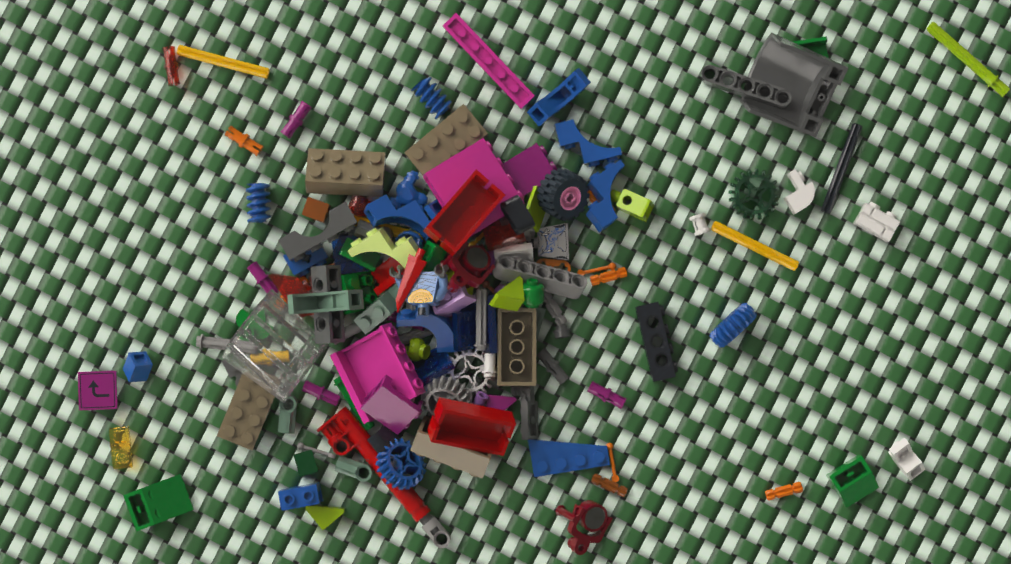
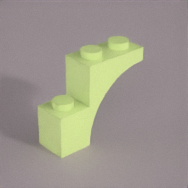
(380, 242)

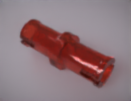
(171, 66)

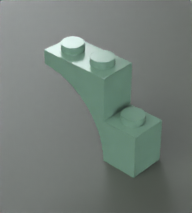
(325, 301)
(378, 310)

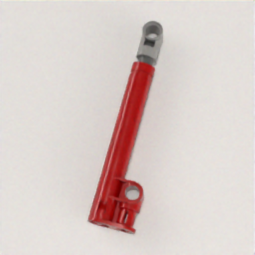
(349, 430)

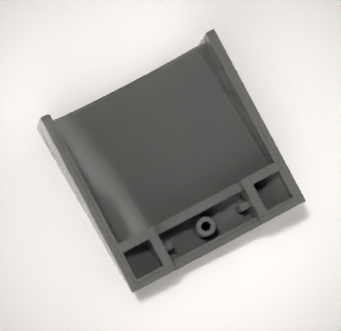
(802, 72)

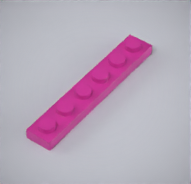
(488, 61)

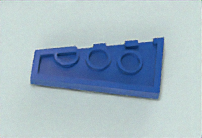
(562, 457)

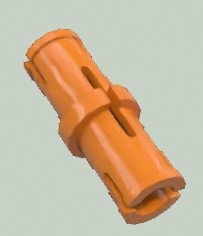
(244, 140)

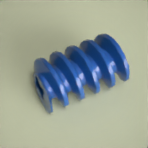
(432, 97)
(258, 202)

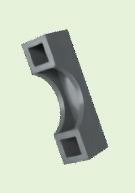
(297, 245)

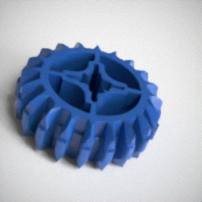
(733, 325)
(395, 465)

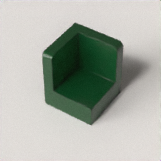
(306, 463)

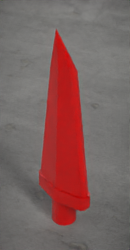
(411, 273)

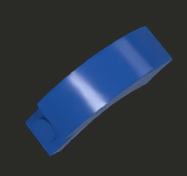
(559, 97)
(437, 324)

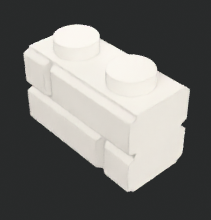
(877, 222)

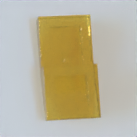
(120, 447)

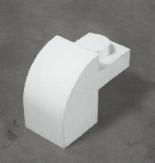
(802, 196)
(906, 459)

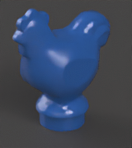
(407, 192)

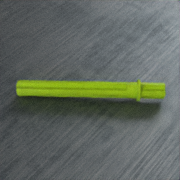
(968, 59)

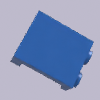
(300, 496)

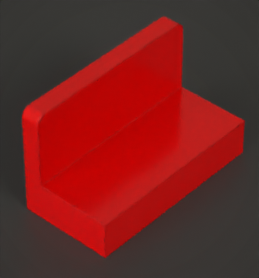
(382, 275)

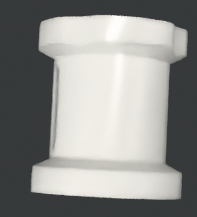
(700, 224)

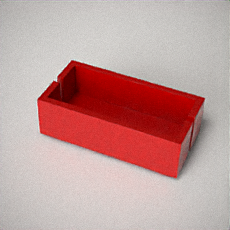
(464, 213)
(471, 426)

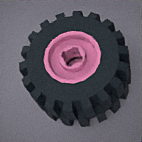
(563, 194)

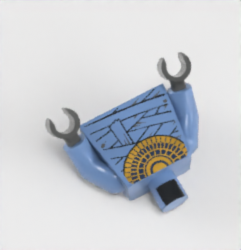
(427, 290)

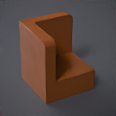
(316, 210)

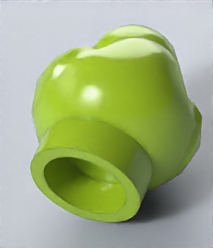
(417, 349)

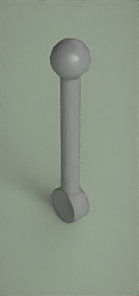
(301, 446)

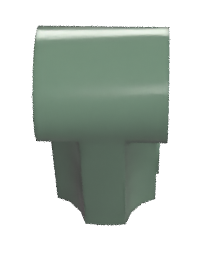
(287, 417)
(352, 468)

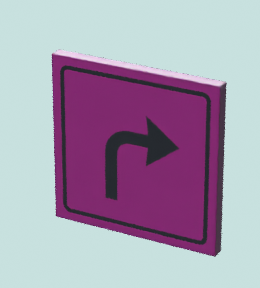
(97, 390)

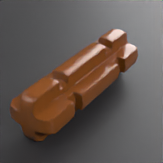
(609, 485)

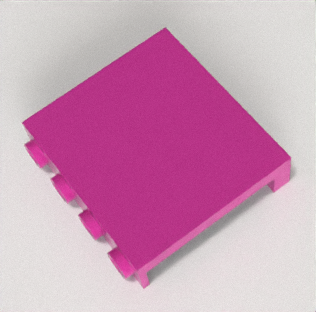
(452, 174)
(370, 360)

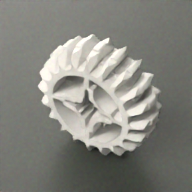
(475, 387)

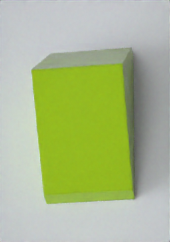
(510, 296)
(324, 514)

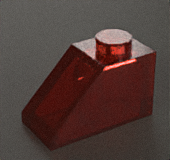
(290, 285)

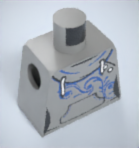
(552, 242)

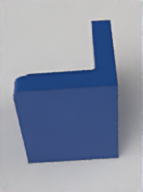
(137, 366)

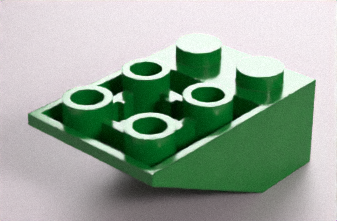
(158, 502)

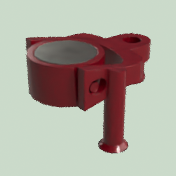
(468, 267)
(589, 516)

